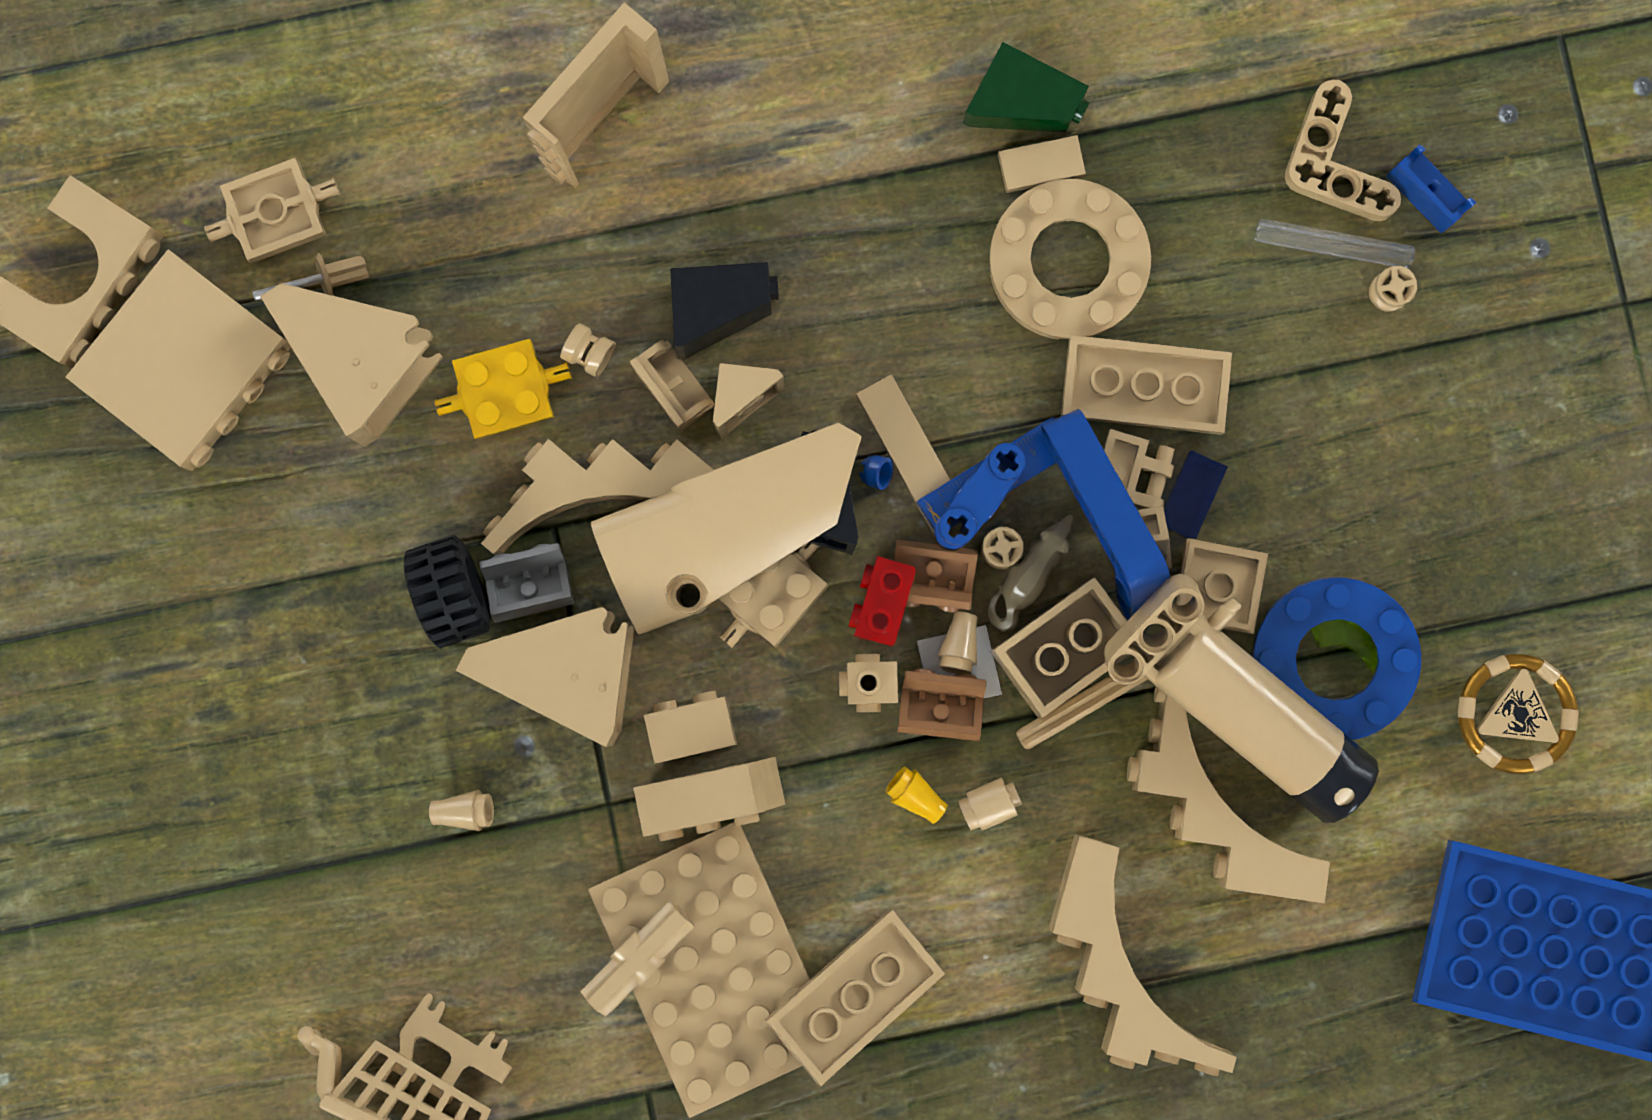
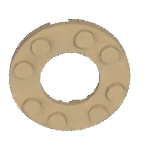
(1059, 315)

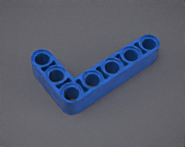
(1109, 509)

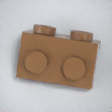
(941, 575)
(941, 705)

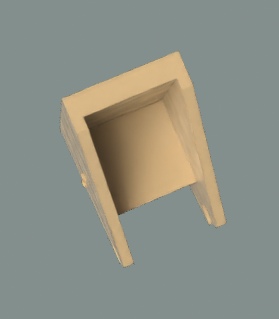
(356, 354)
(563, 671)

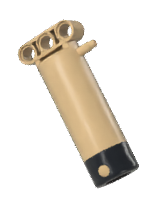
(1242, 701)

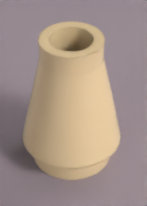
(959, 647)
(463, 811)

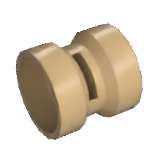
(587, 350)

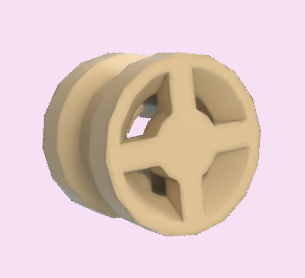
(1401, 284)
(1008, 546)

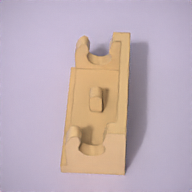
(672, 384)

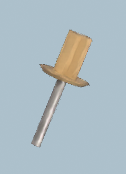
(328, 275)

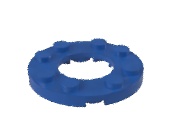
(1372, 610)

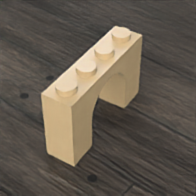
(122, 250)

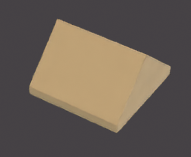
(742, 393)

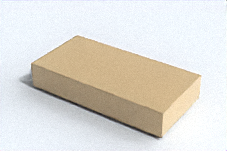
(1041, 163)

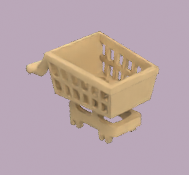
(423, 1025)

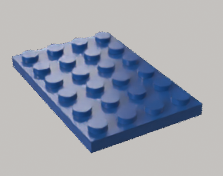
(1540, 950)

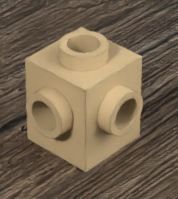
(885, 678)

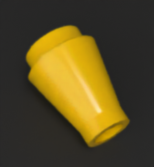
(914, 794)

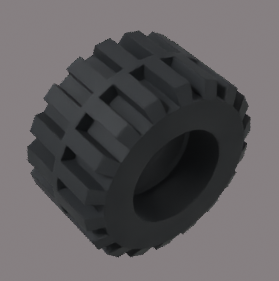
(446, 591)

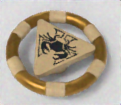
(1518, 713)

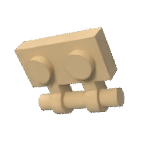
(1129, 458)

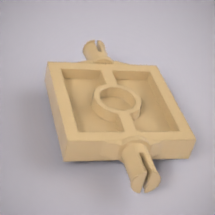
(272, 210)
(774, 598)

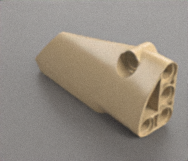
(725, 525)

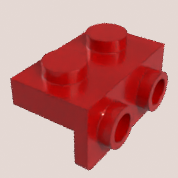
(885, 601)

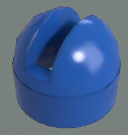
(877, 471)

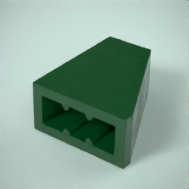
(1025, 95)

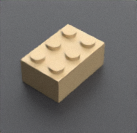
(1061, 648)

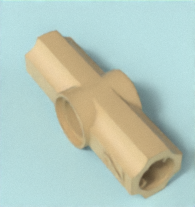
(637, 958)

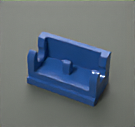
(1429, 190)

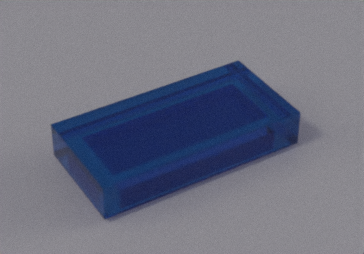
(1193, 494)

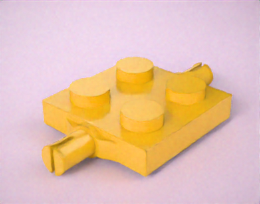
(503, 388)

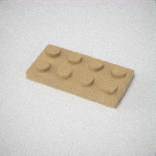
(1147, 384)
(854, 997)

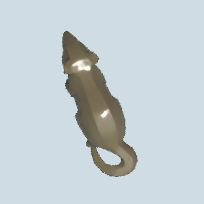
(1029, 577)

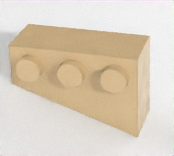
(708, 798)

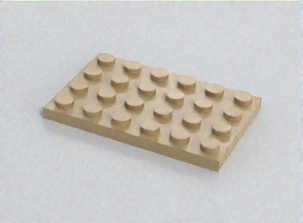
(722, 977)

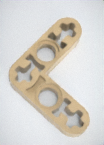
(1319, 161)

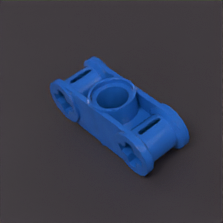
(980, 496)

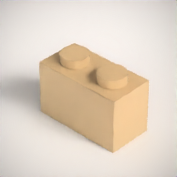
(689, 728)

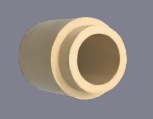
(990, 804)

